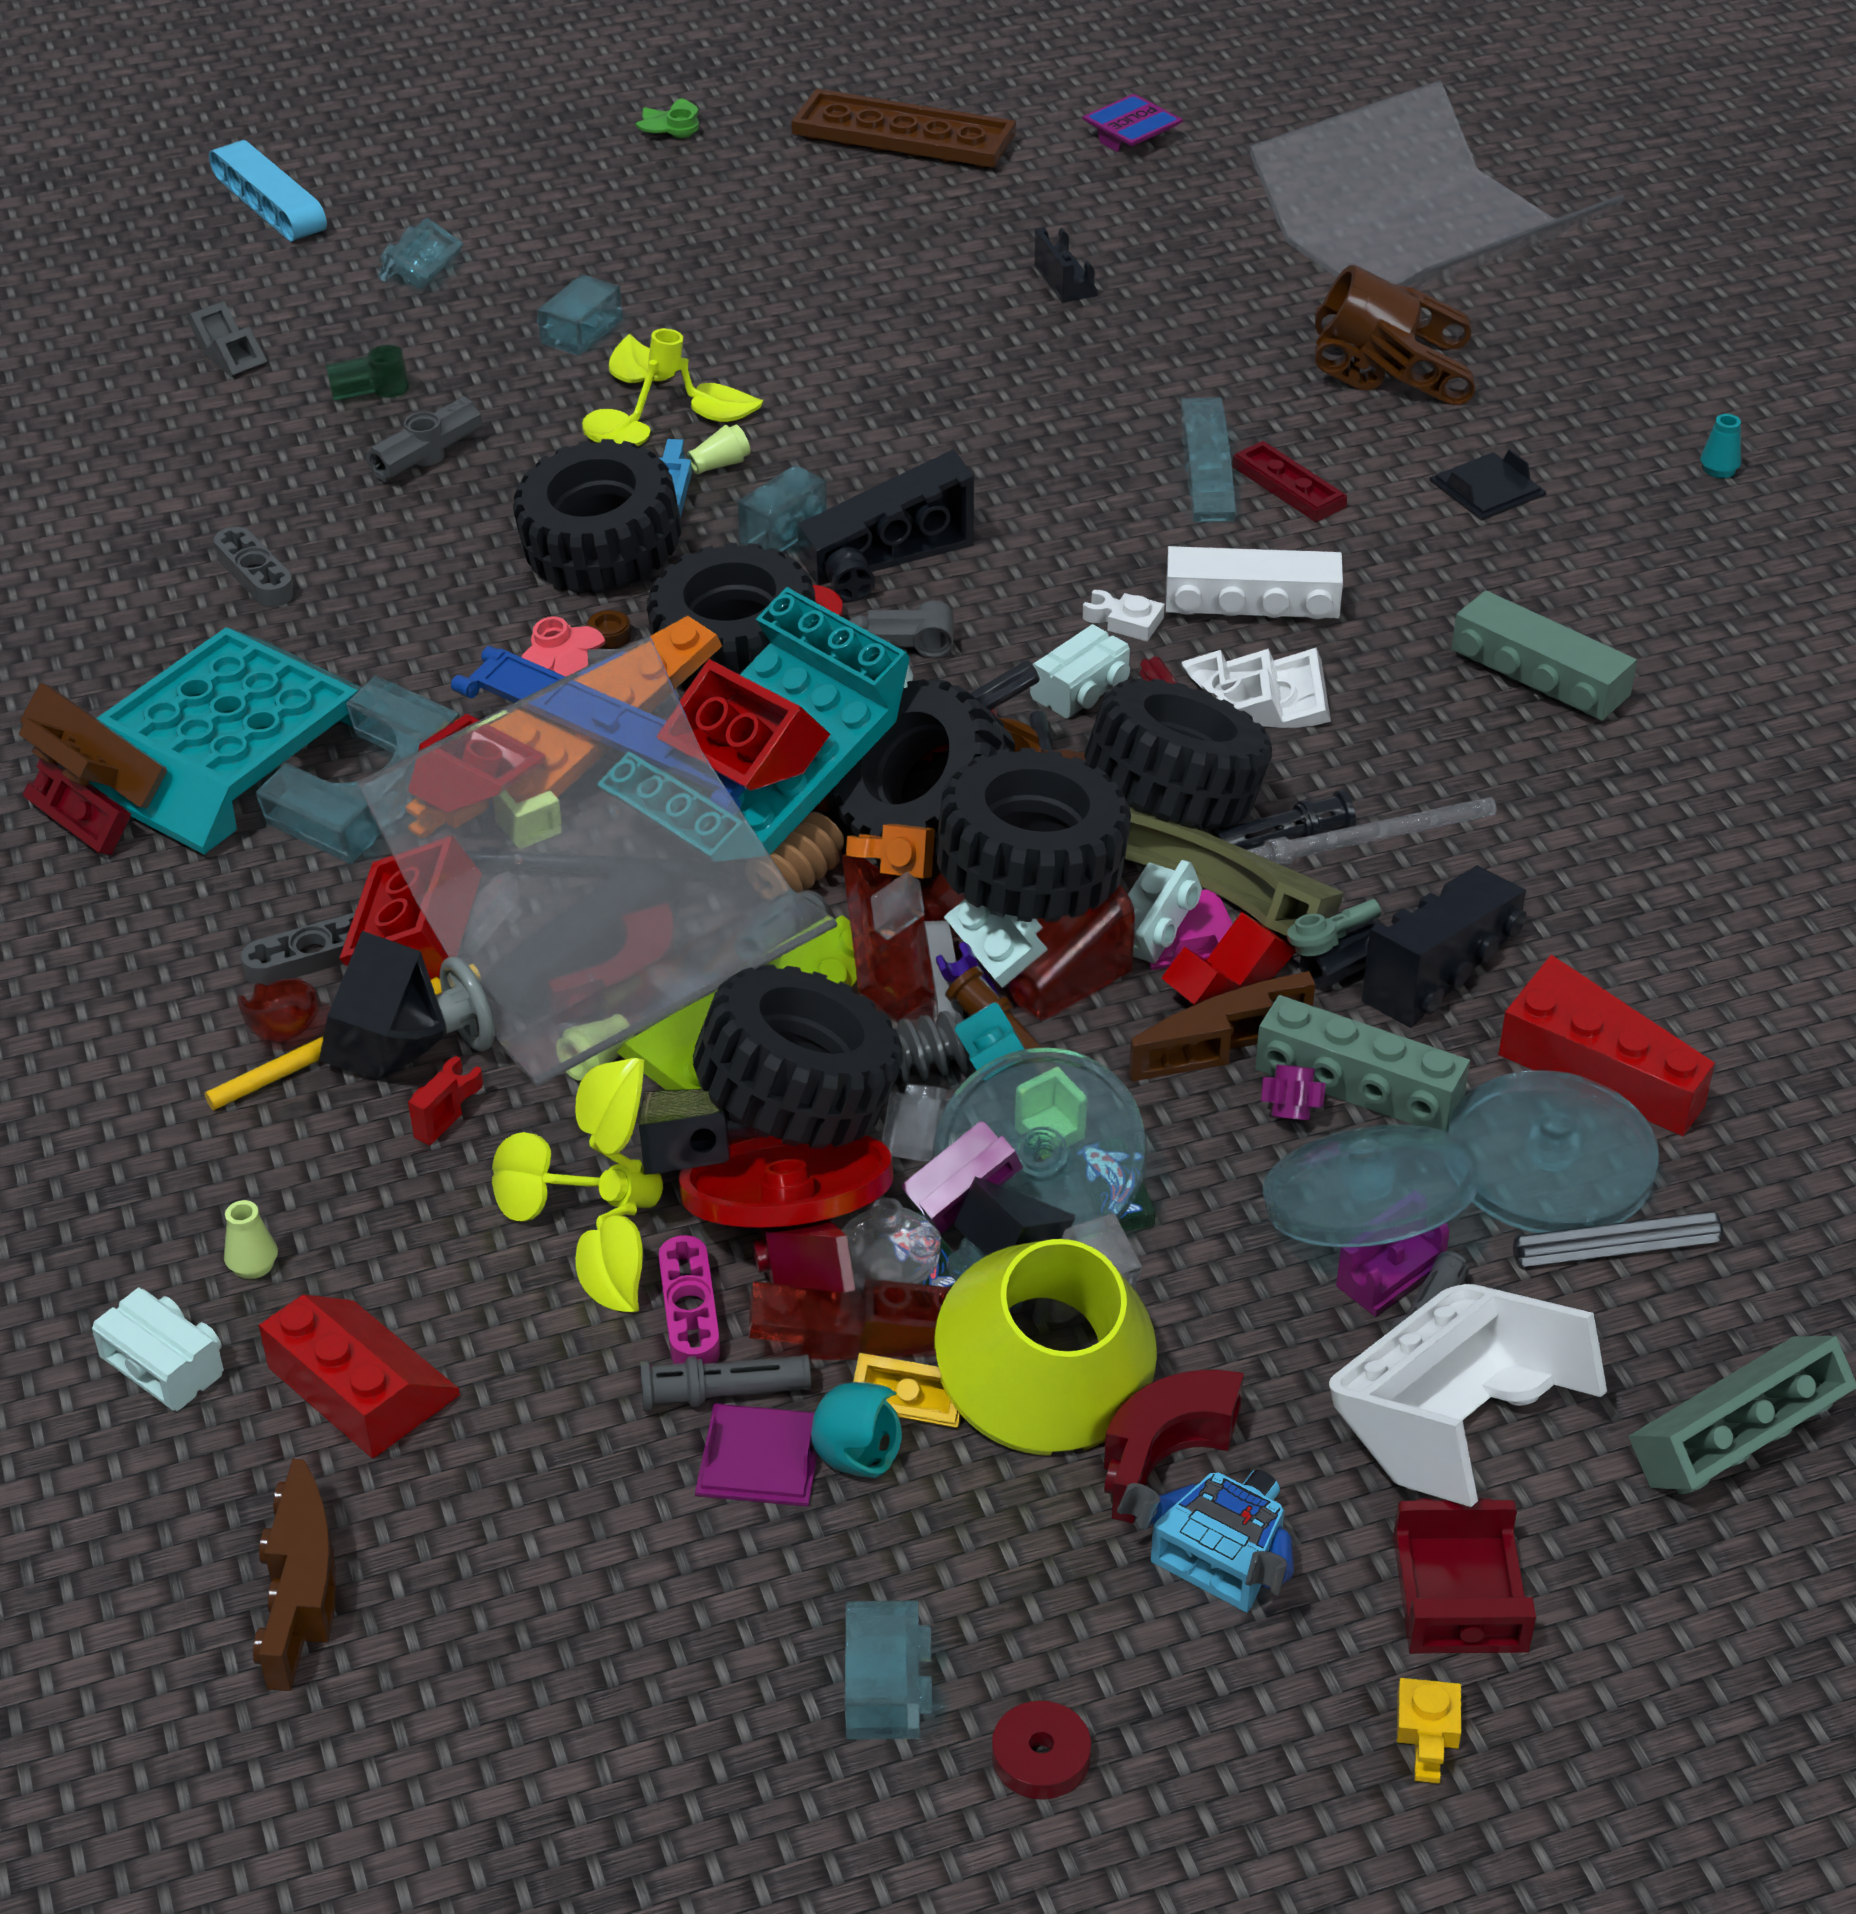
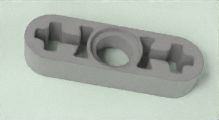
(940, 943)

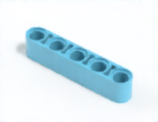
(267, 190)

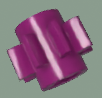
(1293, 1092)

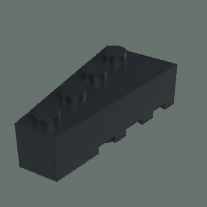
(898, 520)
(1439, 944)

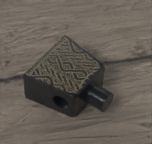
(685, 1131)

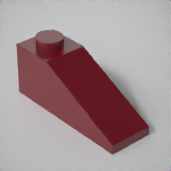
(805, 1256)

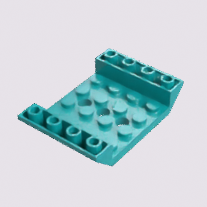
(840, 679)
(221, 727)

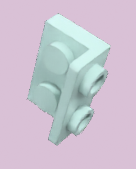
(1160, 904)
(998, 942)

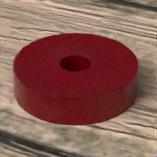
(1035, 1773)

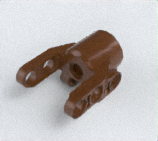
(1379, 328)

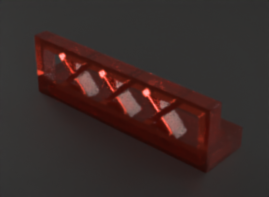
(897, 964)

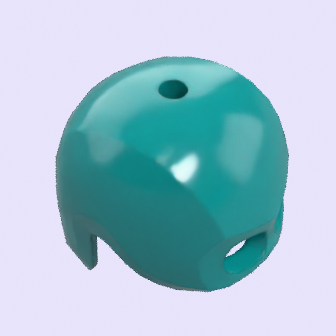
(851, 1426)

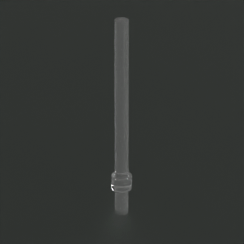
(1284, 851)

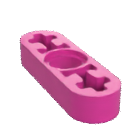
(696, 1284)

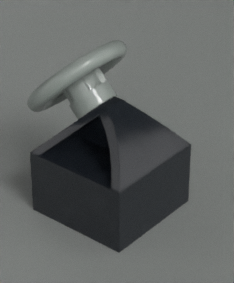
(390, 1011)

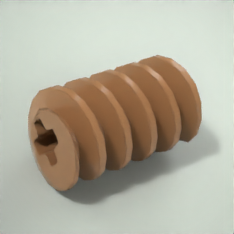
(809, 851)

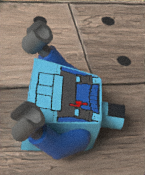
(1218, 1534)

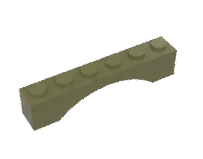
(1252, 882)

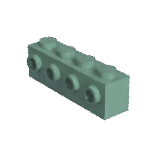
(1544, 654)
(1364, 1063)
(1742, 1413)

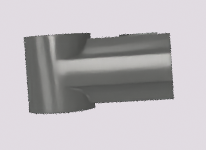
(924, 629)

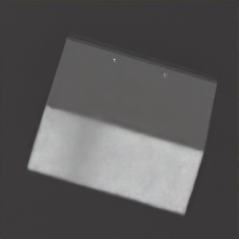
(1398, 194)
(586, 862)

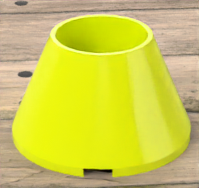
(1034, 1394)

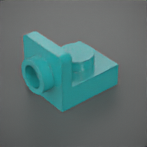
(988, 1035)

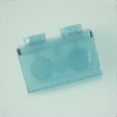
(420, 253)

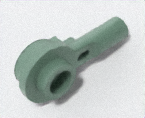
(1317, 935)

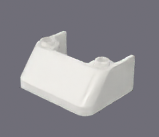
(1445, 1362)

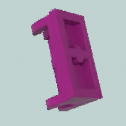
(1387, 1272)

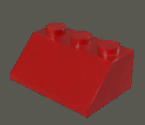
(749, 729)
(393, 914)
(353, 1370)

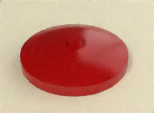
(786, 1183)

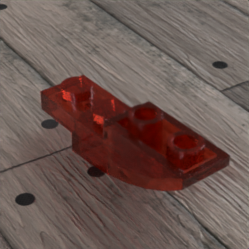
(830, 1325)

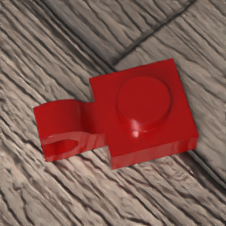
(439, 1101)

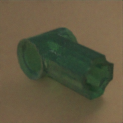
(379, 372)

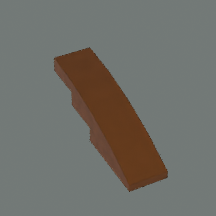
(1207, 1031)

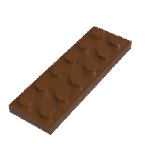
(904, 128)

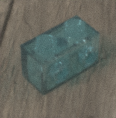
(774, 510)

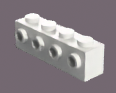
(1254, 582)

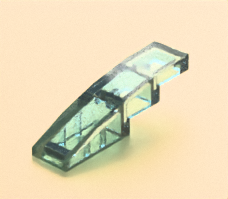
(1208, 459)

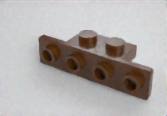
(88, 747)

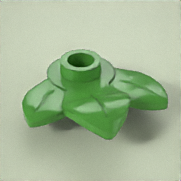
(678, 121)

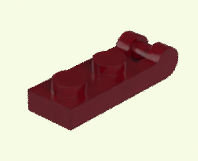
(77, 807)

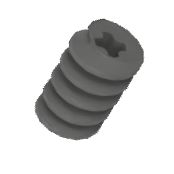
(931, 1045)

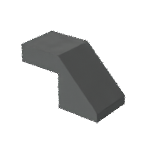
(223, 342)

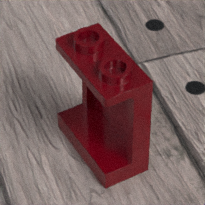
(1461, 1577)

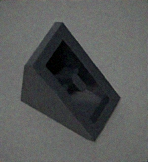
(1003, 1218)

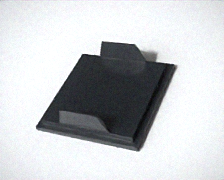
(1490, 484)

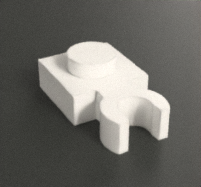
(1129, 616)

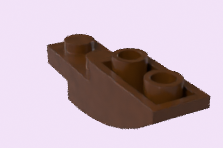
(301, 1578)

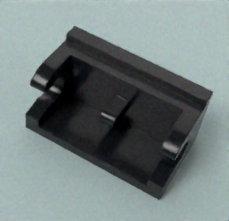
(1062, 269)

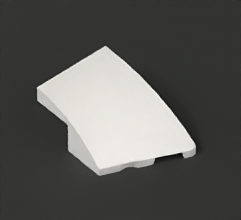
(1272, 691)

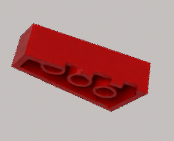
(1585, 1031)

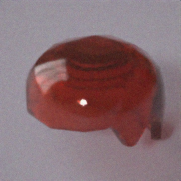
(280, 1009)

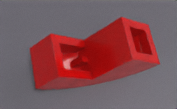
(1241, 958)

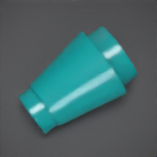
(1723, 448)

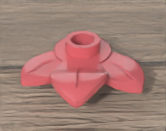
(561, 646)

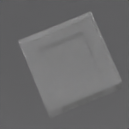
(897, 905)

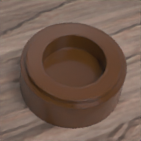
(613, 626)

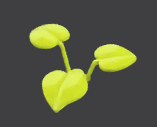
(635, 363)
(607, 1109)

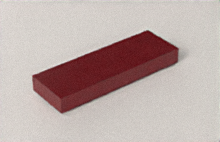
(1289, 481)

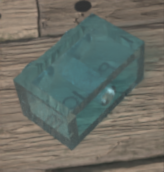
(580, 314)
(883, 1670)

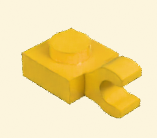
(1429, 1719)

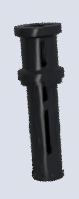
(1305, 818)

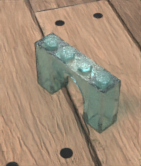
(336, 814)

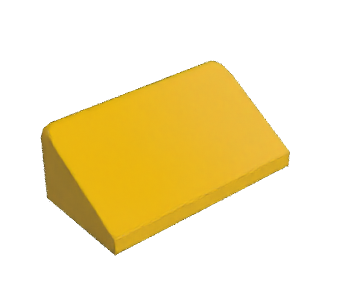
(917, 1386)

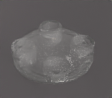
(892, 1244)

